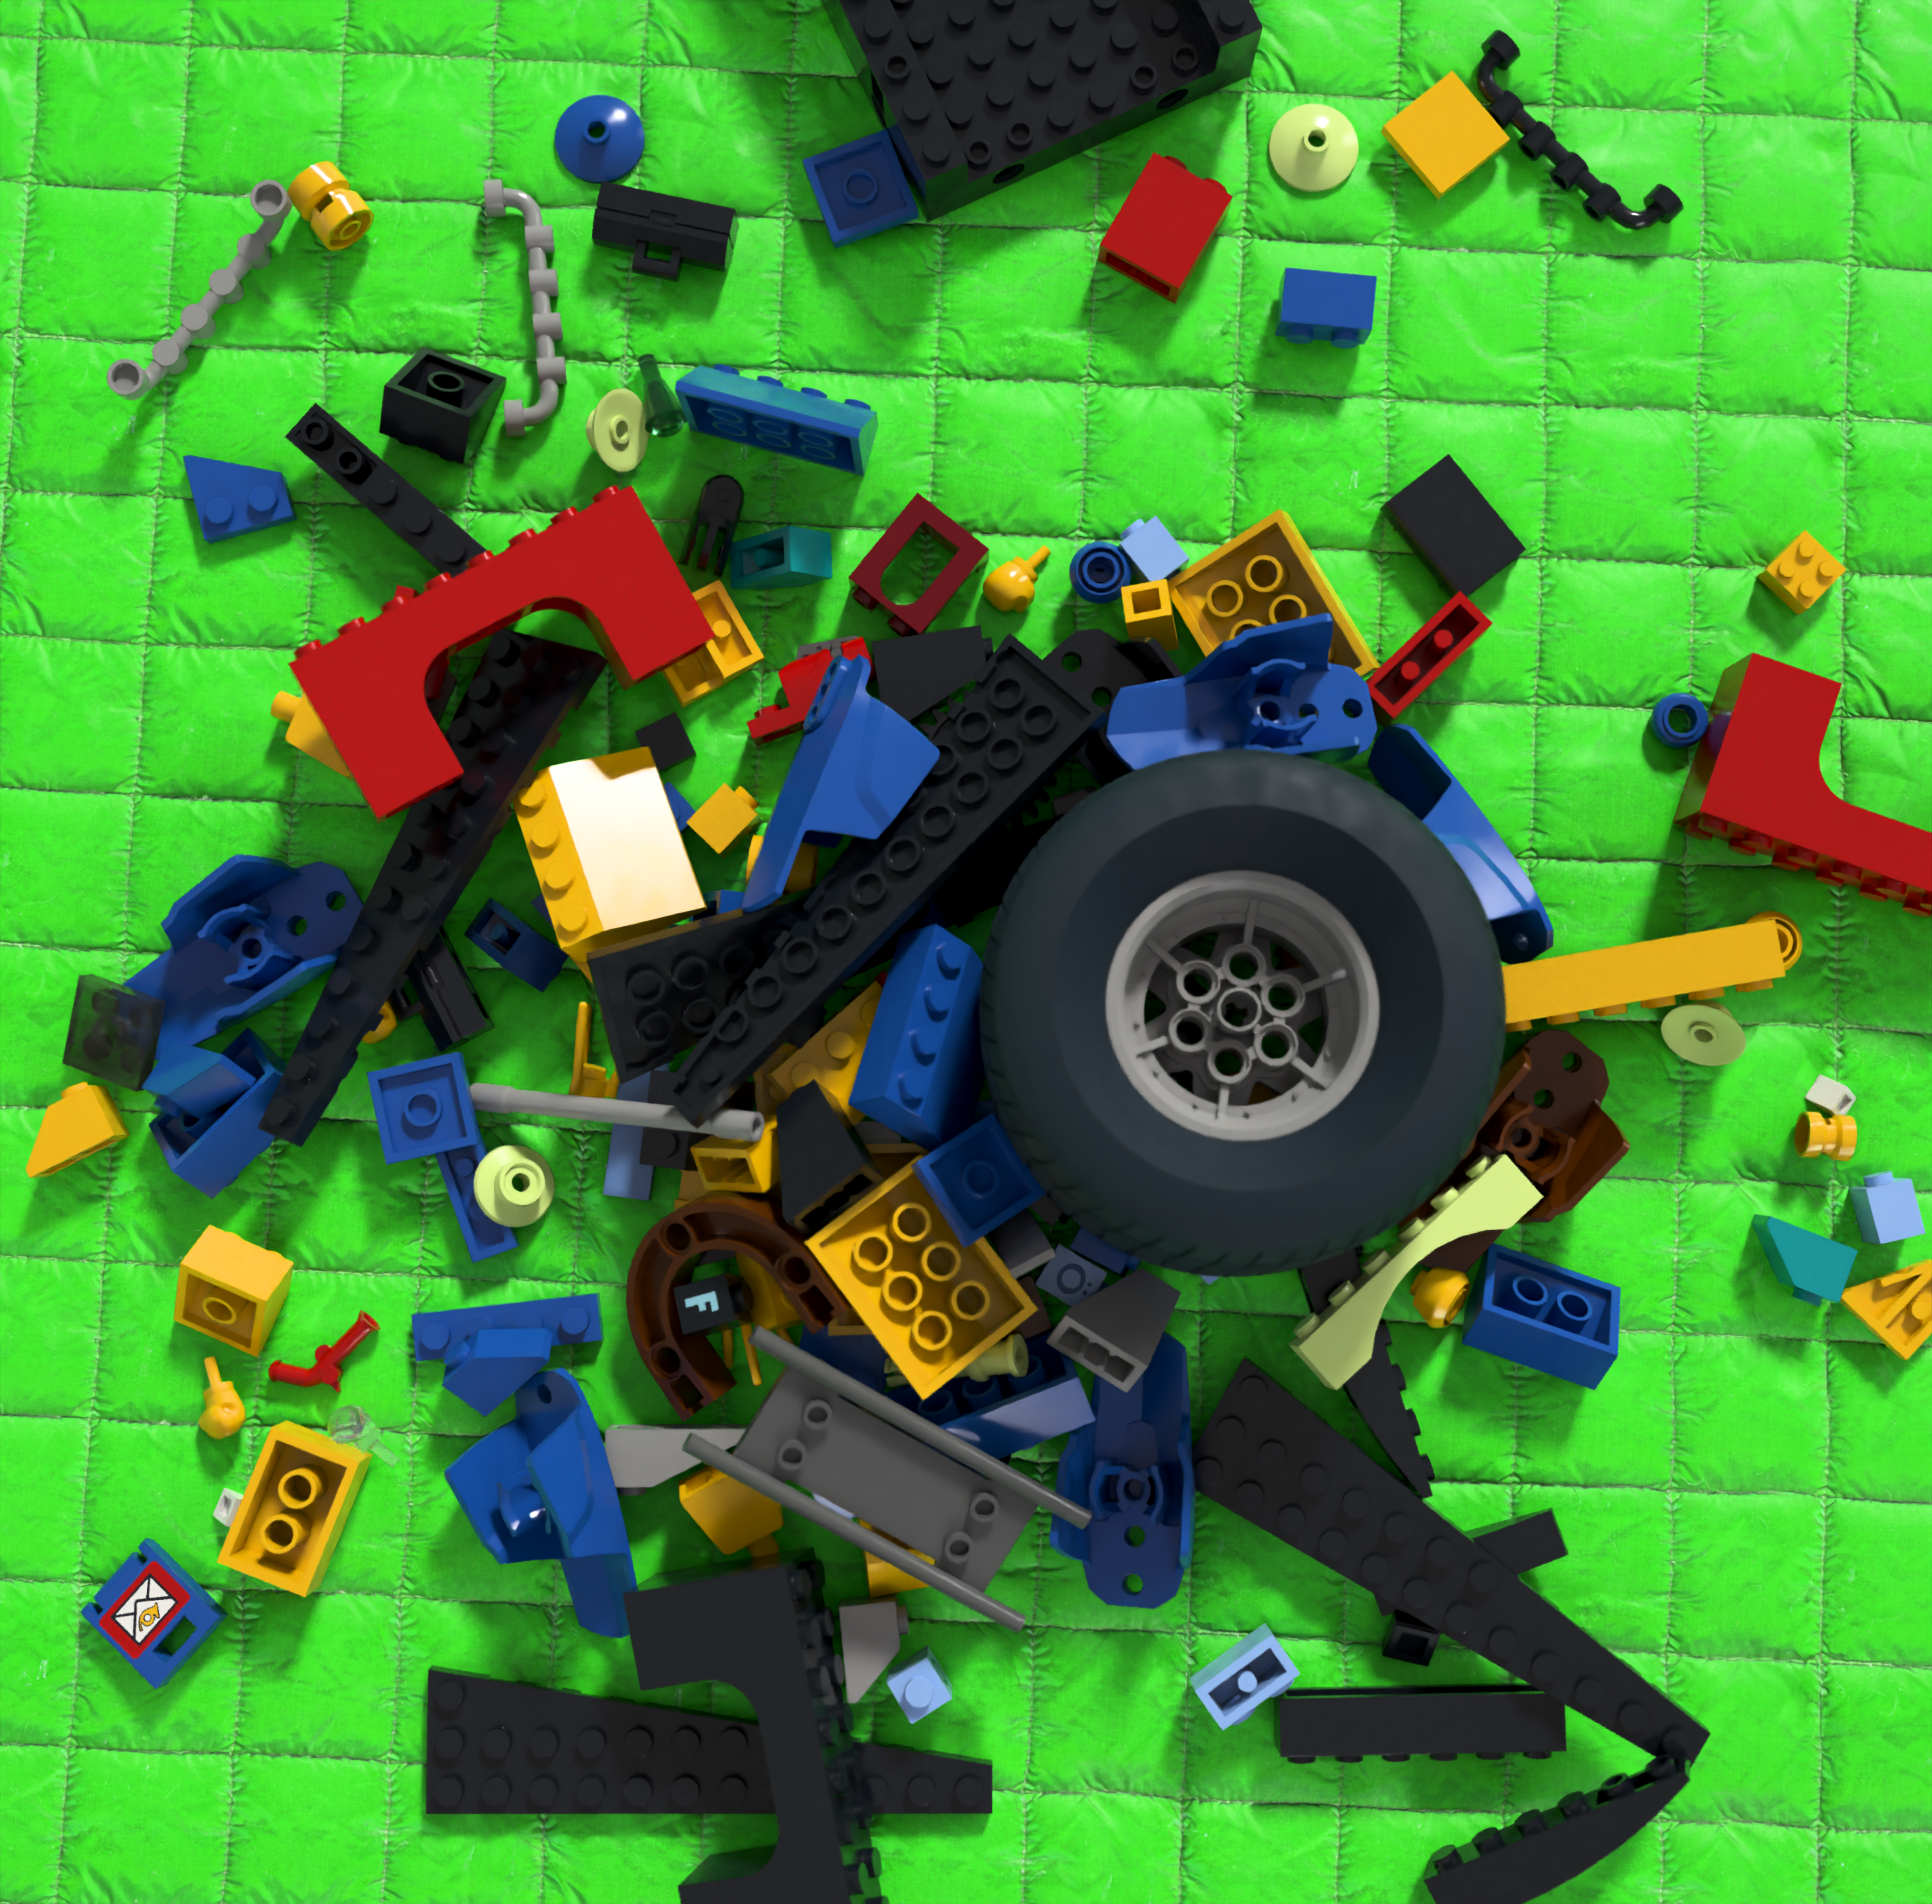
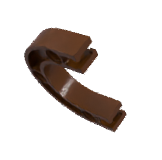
(740, 1222)

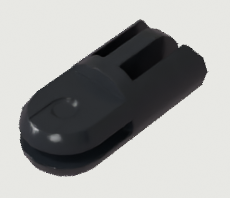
(718, 511)

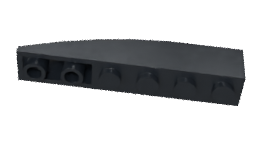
(384, 492)
(1377, 1384)
(1557, 1843)

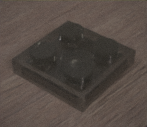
(113, 1032)

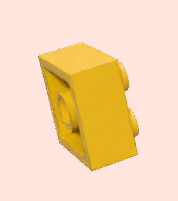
(1801, 572)

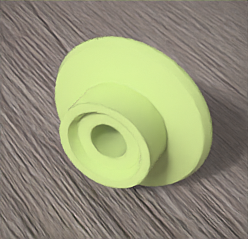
(618, 430)
(1704, 1033)
(495, 1190)

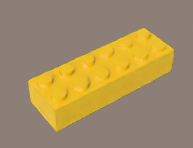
(1642, 972)

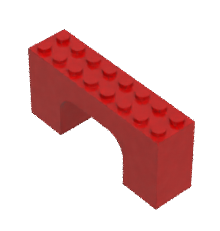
(588, 563)
(1764, 789)

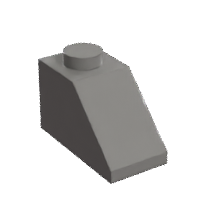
(869, 1638)

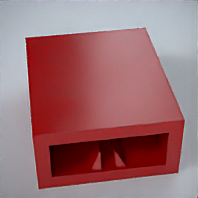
(1165, 226)

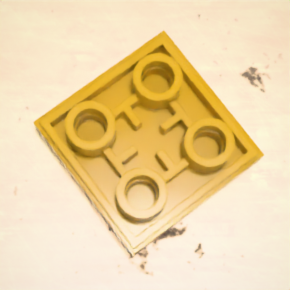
(1445, 135)

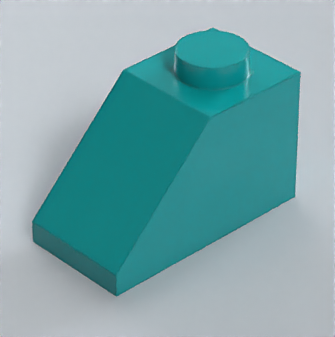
(781, 559)
(1804, 1260)

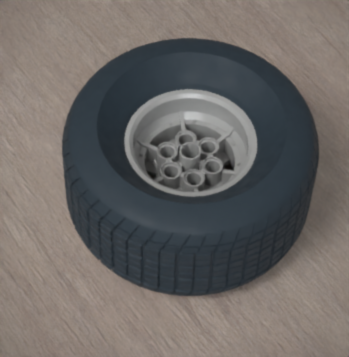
(1387, 958)

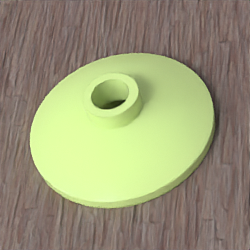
(1307, 166)

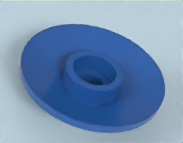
(603, 157)

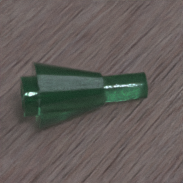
(661, 407)

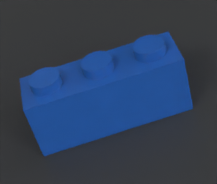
(222, 1143)
(1543, 1316)

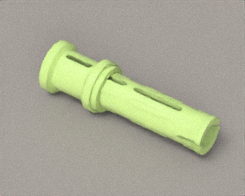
(1001, 1358)

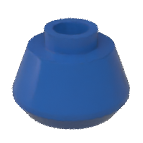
(1113, 572)

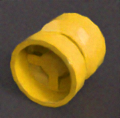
(1827, 1136)

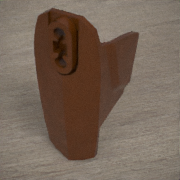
(1556, 1145)

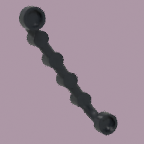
(1570, 168)

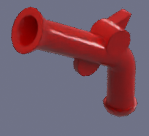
(328, 1358)

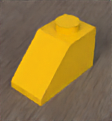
(75, 1129)

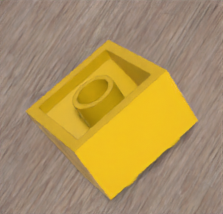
(232, 1289)

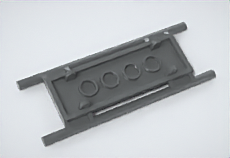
(888, 1472)

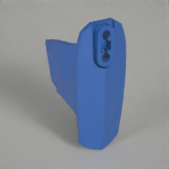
(1250, 699)
(845, 777)
(1428, 789)
(240, 944)
(1130, 1473)
(550, 1494)

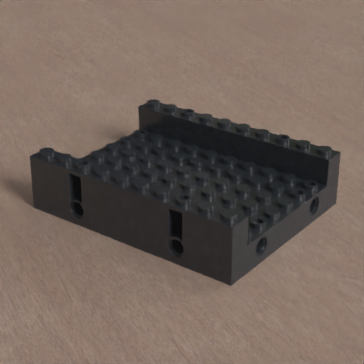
(1018, 85)

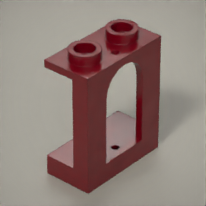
(917, 616)

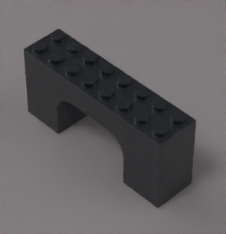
(770, 1637)

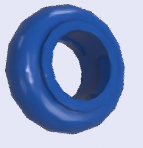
(1696, 712)

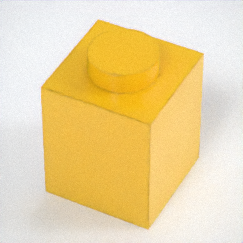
(1150, 612)
(725, 819)

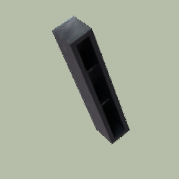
(1417, 1721)

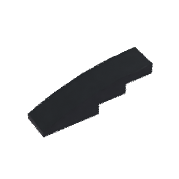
(1517, 1542)

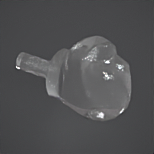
(355, 1426)

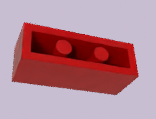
(1425, 658)

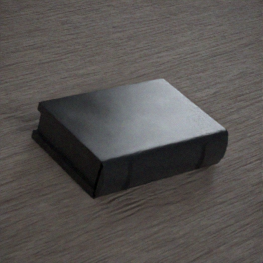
(1452, 528)

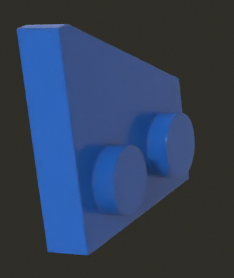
(237, 498)

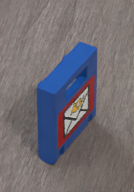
(145, 1606)

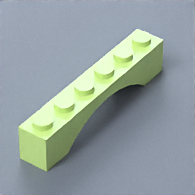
(1344, 1333)

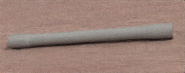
(507, 1099)

